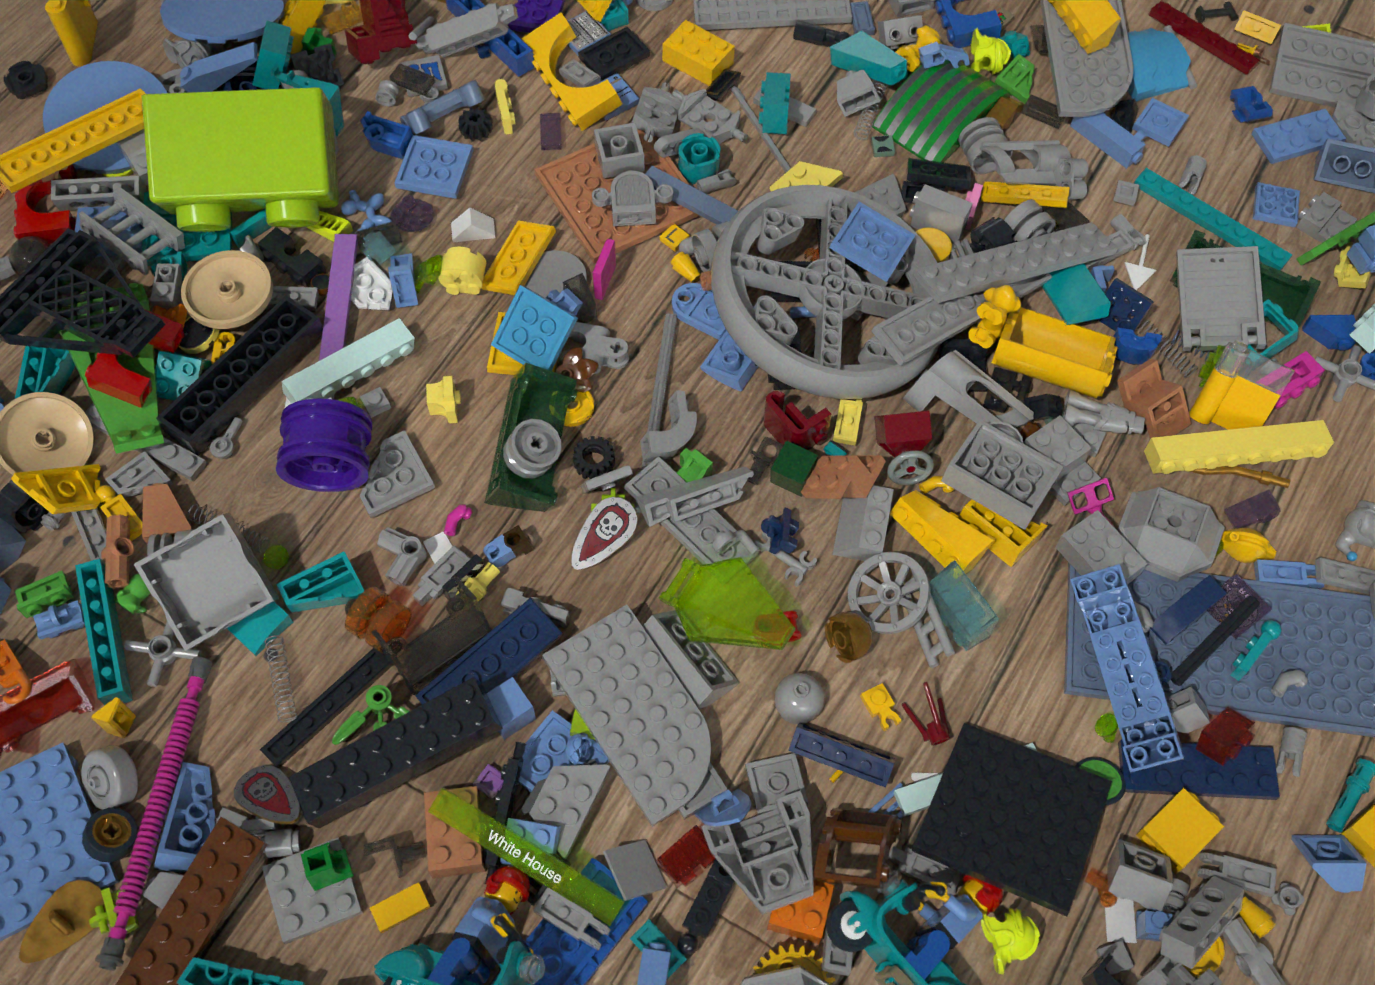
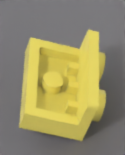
(1348, 274)

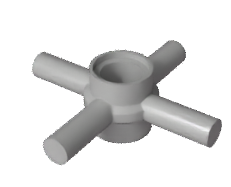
(1346, 373)
(164, 658)

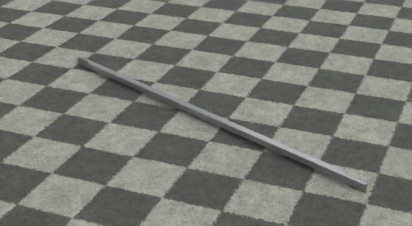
(767, 140)

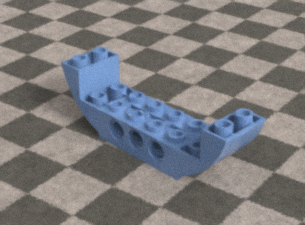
(1128, 669)

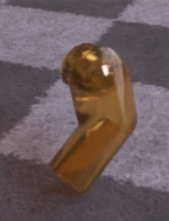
(1101, 883)

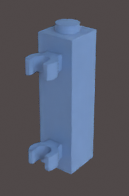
(1111, 138)

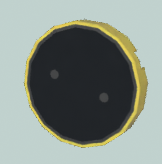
(197, 337)

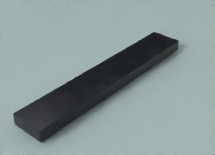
(326, 707)

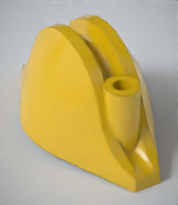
(1247, 545)

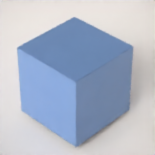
(511, 707)

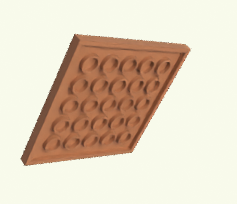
(571, 185)

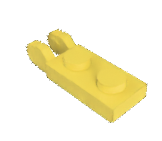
(504, 105)
(848, 421)

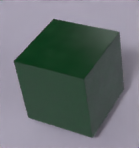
(793, 468)

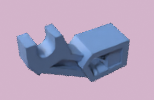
(936, 54)

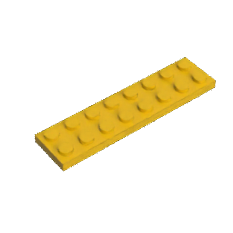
(72, 142)

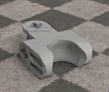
(599, 346)

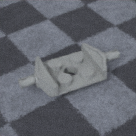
(661, 105)
(698, 107)

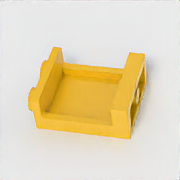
(1180, 830)

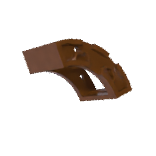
(858, 828)

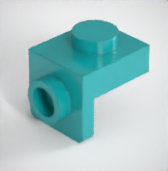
(1017, 43)

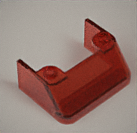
(51, 696)

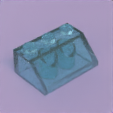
(962, 607)

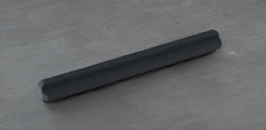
(1214, 640)

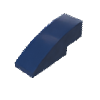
(1188, 609)

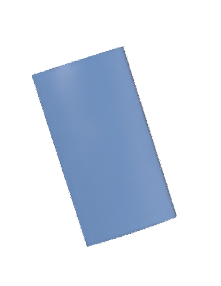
(729, 363)

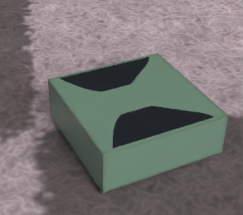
(882, 146)

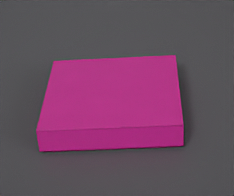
(604, 269)

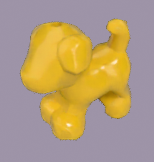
(926, 36)
(993, 314)

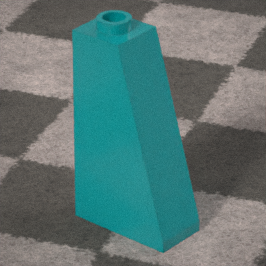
(870, 55)

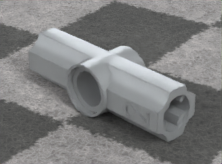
(1251, 956)

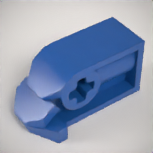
(386, 135)

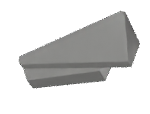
(694, 496)

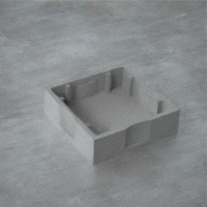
(206, 581)

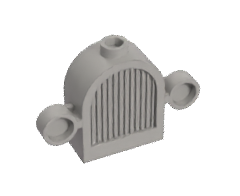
(632, 198)

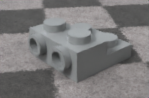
(1324, 218)

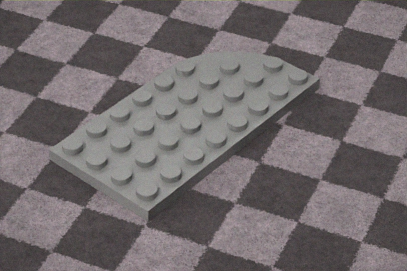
(768, 13)
(635, 711)

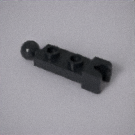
(705, 909)

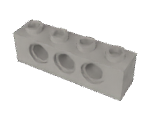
(93, 192)
(1201, 921)

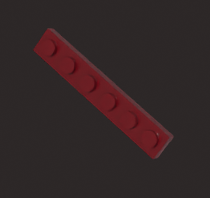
(1204, 37)

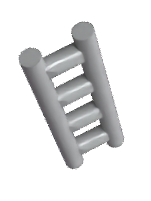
(935, 623)

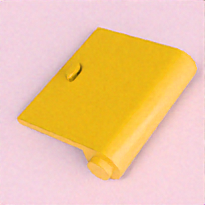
(75, 27)

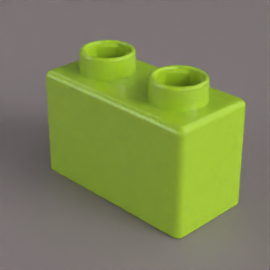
(241, 155)

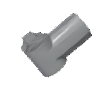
(404, 563)

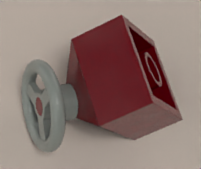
(904, 438)

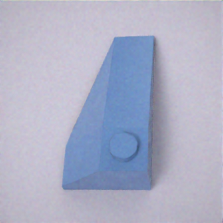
(213, 71)
(188, 820)

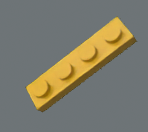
(1018, 193)

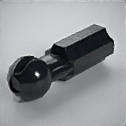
(818, 34)

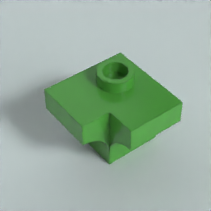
(694, 465)

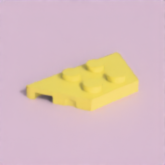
(808, 174)

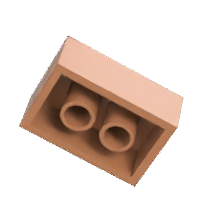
(447, 848)

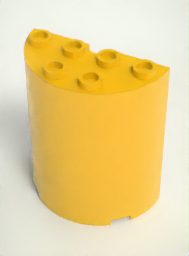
(1056, 352)

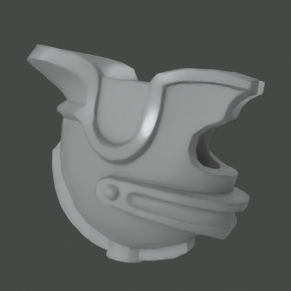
(186, 51)

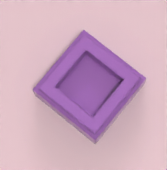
(489, 781)

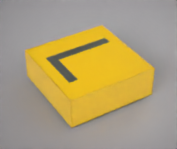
(673, 237)

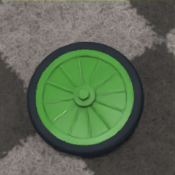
(1109, 771)

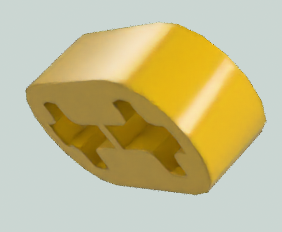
(218, 349)

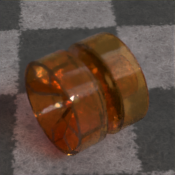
(377, 611)

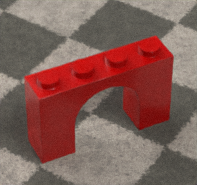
(44, 225)
(114, 380)

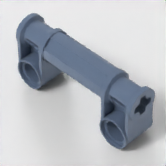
(421, 117)

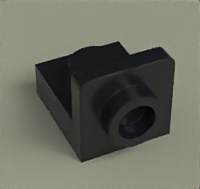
(1045, 406)

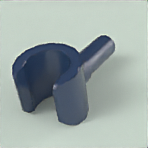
(483, 51)

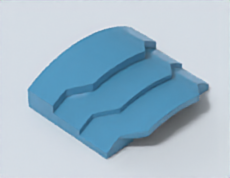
(1157, 63)

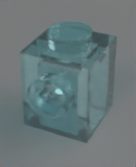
(377, 247)

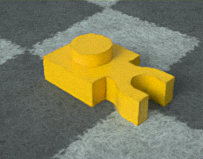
(880, 703)

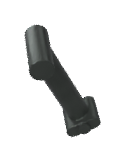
(1228, 10)

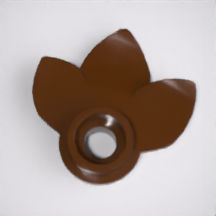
(579, 368)

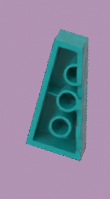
(213, 973)

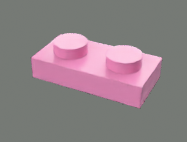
(973, 197)

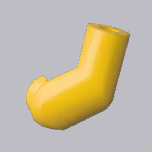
(933, 483)

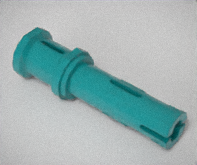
(1356, 786)

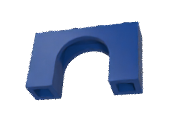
(961, 26)

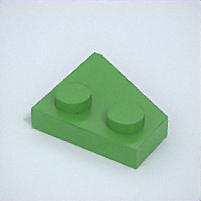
(1017, 78)

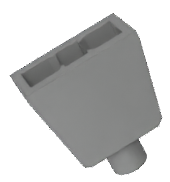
(855, 92)

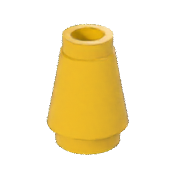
(685, 266)
(1256, 919)

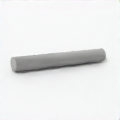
(421, 28)

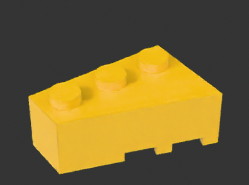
(1011, 540)

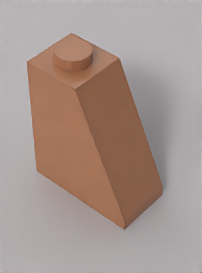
(162, 512)

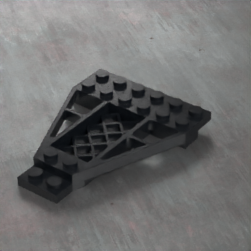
(49, 278)

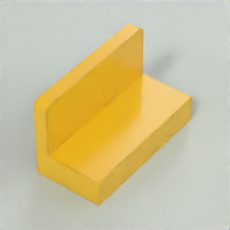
(1257, 27)

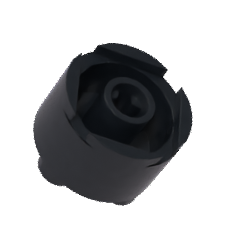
(991, 235)
(20, 508)

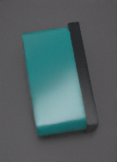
(834, 449)

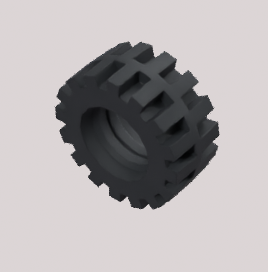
(593, 446)

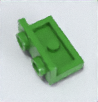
(43, 593)

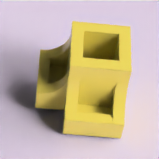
(443, 399)

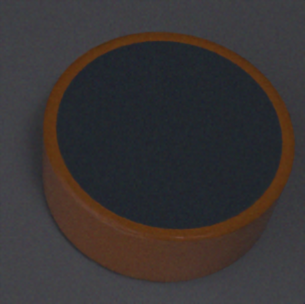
(321, 282)

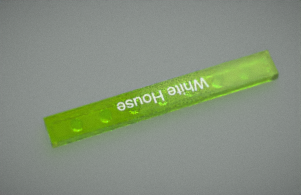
(526, 856)

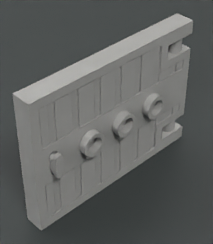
(1220, 297)

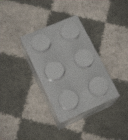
(1098, 545)

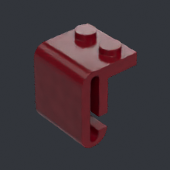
(793, 424)

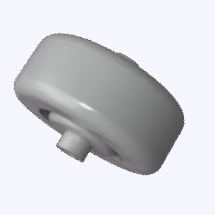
(109, 777)

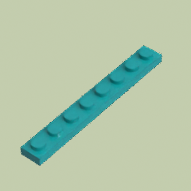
(1211, 218)

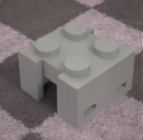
(1169, 972)

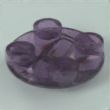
(412, 214)

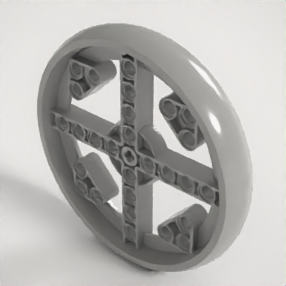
(824, 287)

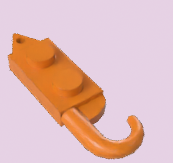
(13, 673)

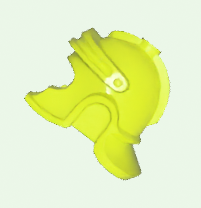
(988, 53)
(1011, 939)

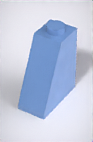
(654, 964)

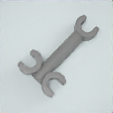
(796, 568)

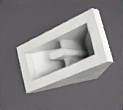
(472, 226)

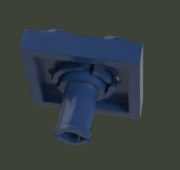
(1134, 304)

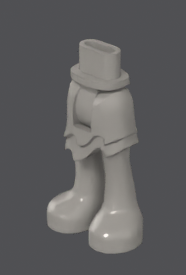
(1110, 417)

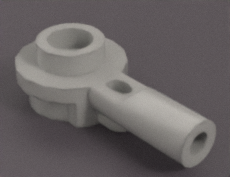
(223, 447)

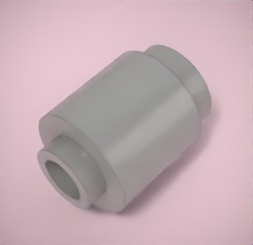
(282, 842)

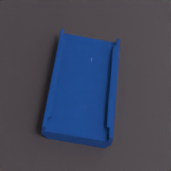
(572, 960)

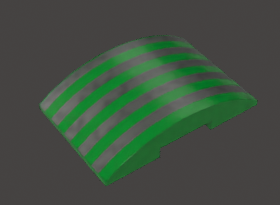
(936, 107)

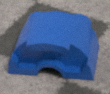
(1249, 105)
(1133, 348)

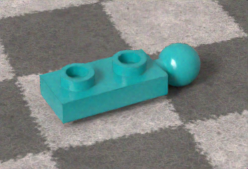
(1269, 631)

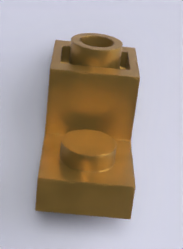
(1005, 110)

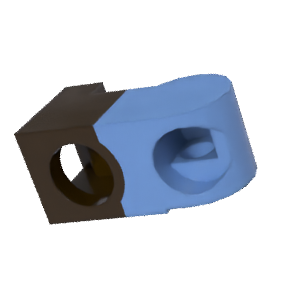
(507, 547)

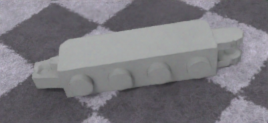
(468, 30)

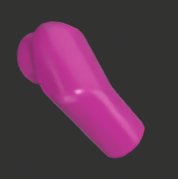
(454, 516)

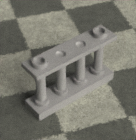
(139, 214)

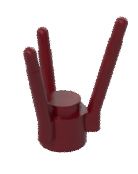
(937, 730)

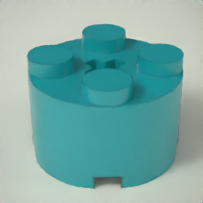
(698, 157)

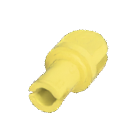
(478, 584)

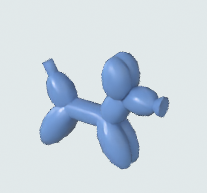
(375, 202)

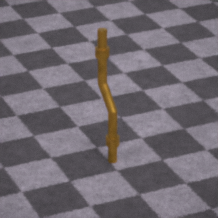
(1263, 477)

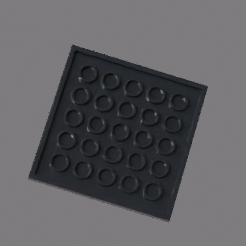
(1013, 818)

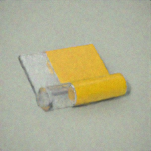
(1240, 389)

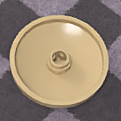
(227, 289)
(44, 433)

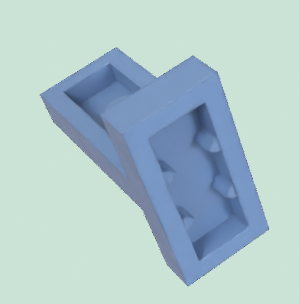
(403, 280)

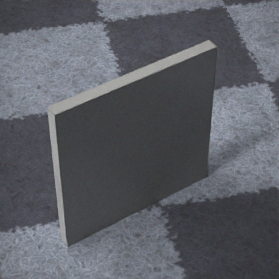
(634, 870)

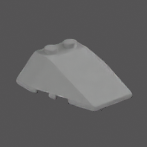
(768, 853)

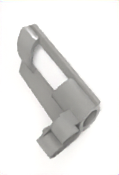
(1050, 164)
(951, 380)

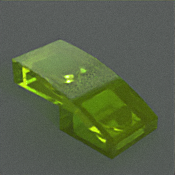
(428, 272)

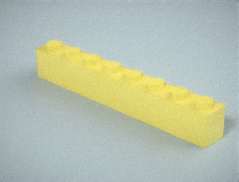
(1238, 446)

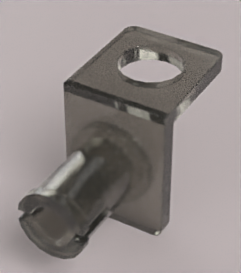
(762, 462)
(400, 855)

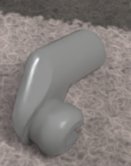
(1144, 616)
(1285, 679)

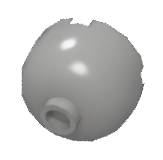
(799, 698)

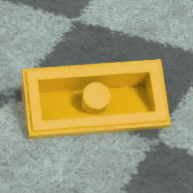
(114, 718)

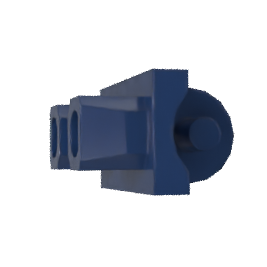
(779, 530)

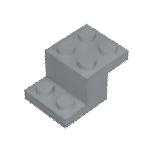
(1069, 449)

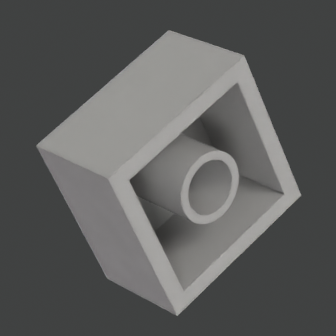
(619, 149)
(1139, 875)

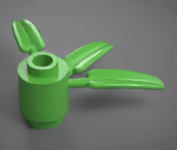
(380, 708)

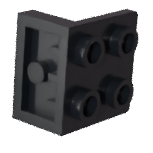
(971, 351)

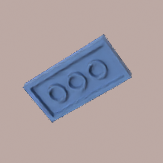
(1296, 135)

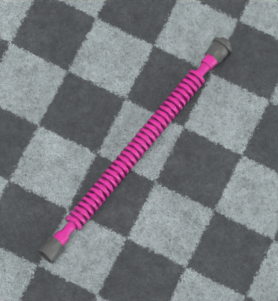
(149, 831)

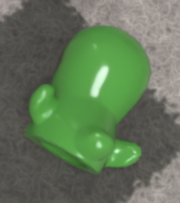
(133, 595)

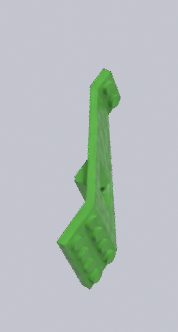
(125, 423)

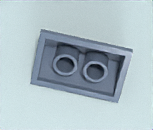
(1346, 165)

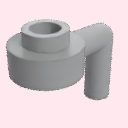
(725, 540)

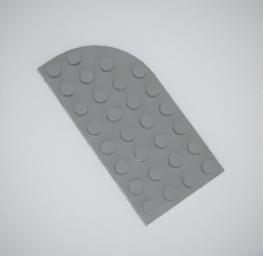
(1085, 81)

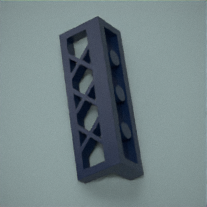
(842, 754)

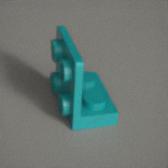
(177, 373)

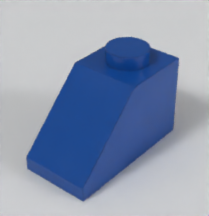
(1331, 330)

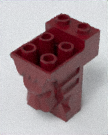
(383, 28)

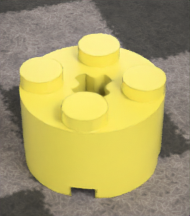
(462, 271)

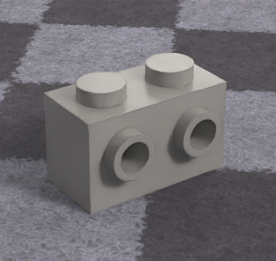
(899, 31)

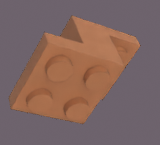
(1155, 399)
(843, 476)

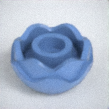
(578, 748)

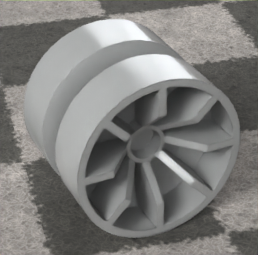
(704, 245)

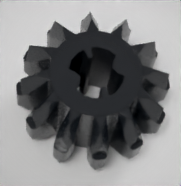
(475, 124)

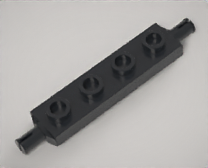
(505, 800)

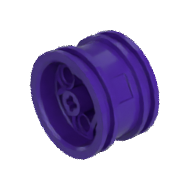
(324, 445)

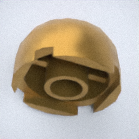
(849, 635)

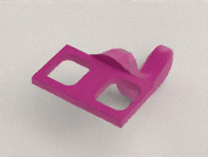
(1092, 502)

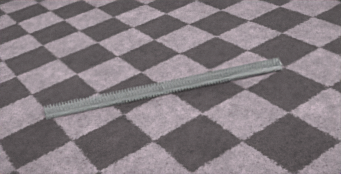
(661, 378)

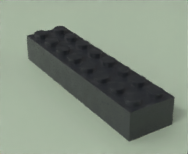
(240, 375)
(395, 753)

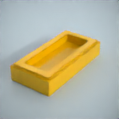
(400, 907)

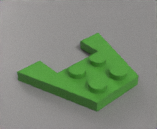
(1340, 238)

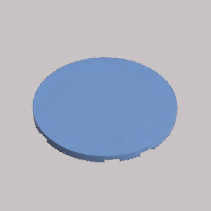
(220, 18)
(90, 89)

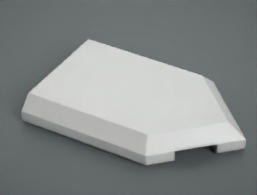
(371, 287)

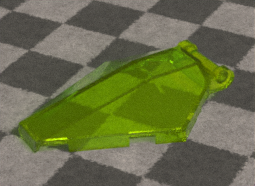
(727, 606)

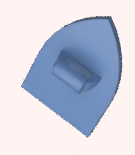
(725, 808)

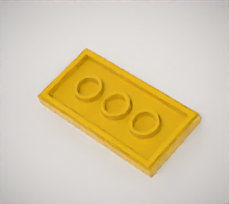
(518, 257)

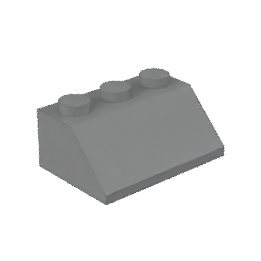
(863, 524)

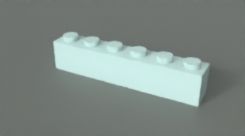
(350, 363)

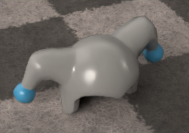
(1358, 528)

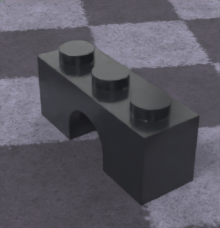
(279, 247)

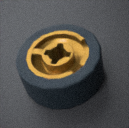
(100, 844)

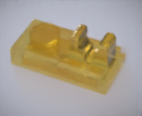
(342, 19)

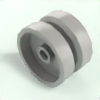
(1029, 221)
(532, 448)

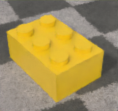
(698, 52)

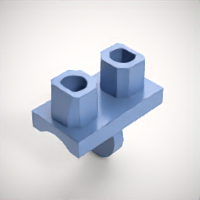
(59, 620)

